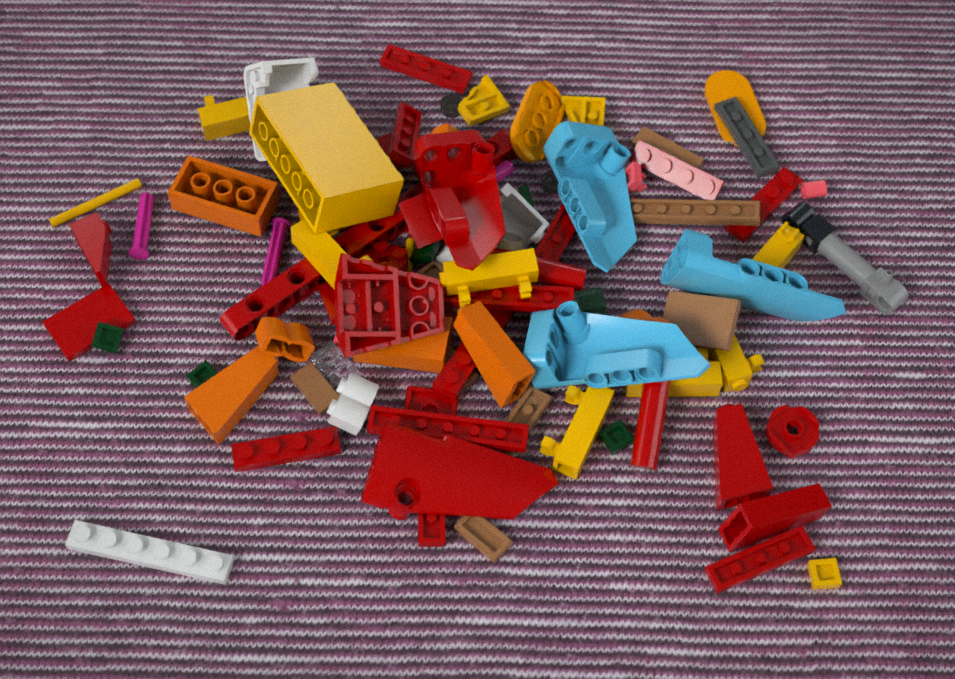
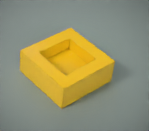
(824, 573)

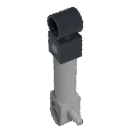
(875, 285)

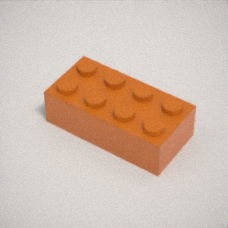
(224, 195)

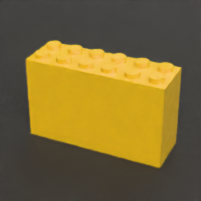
(325, 157)

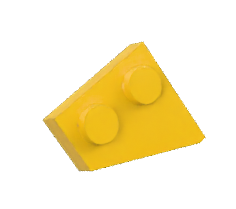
(483, 103)
(584, 109)

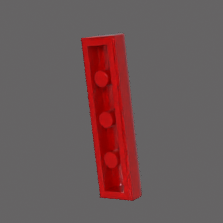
(556, 273)
(650, 425)

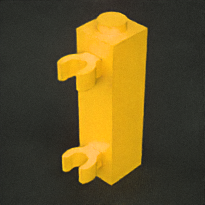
(224, 118)
(781, 246)
(319, 249)
(494, 272)
(735, 366)
(706, 385)
(582, 431)

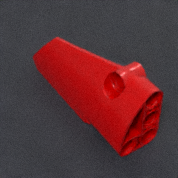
(461, 193)
(449, 477)

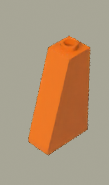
(420, 354)
(494, 354)
(231, 393)

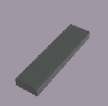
(747, 137)

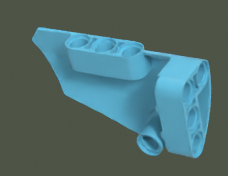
(593, 188)
(749, 281)
(606, 350)

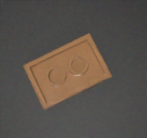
(704, 319)

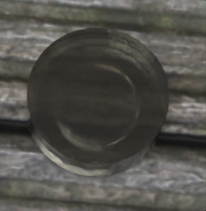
(449, 106)
(549, 182)

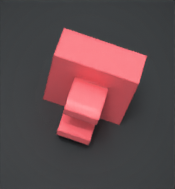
(634, 178)

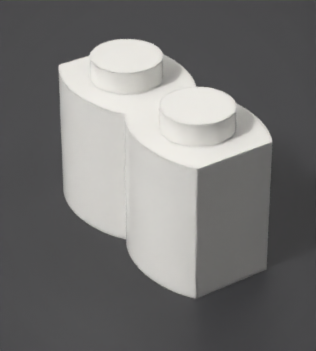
(352, 404)

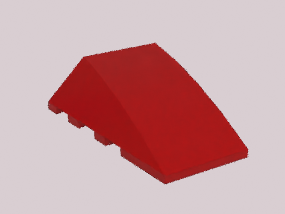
(384, 306)

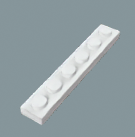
(150, 552)

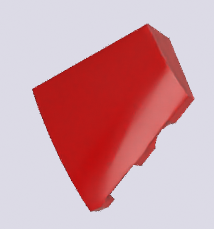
(420, 220)

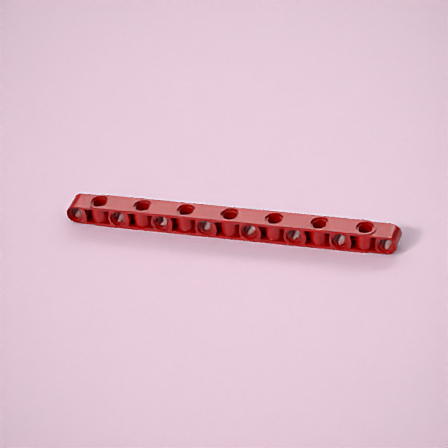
(282, 292)

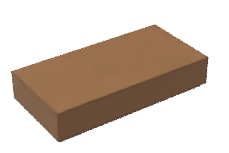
(314, 388)
(483, 536)

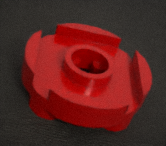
(388, 255)
(787, 443)

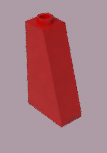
(737, 459)
(773, 515)

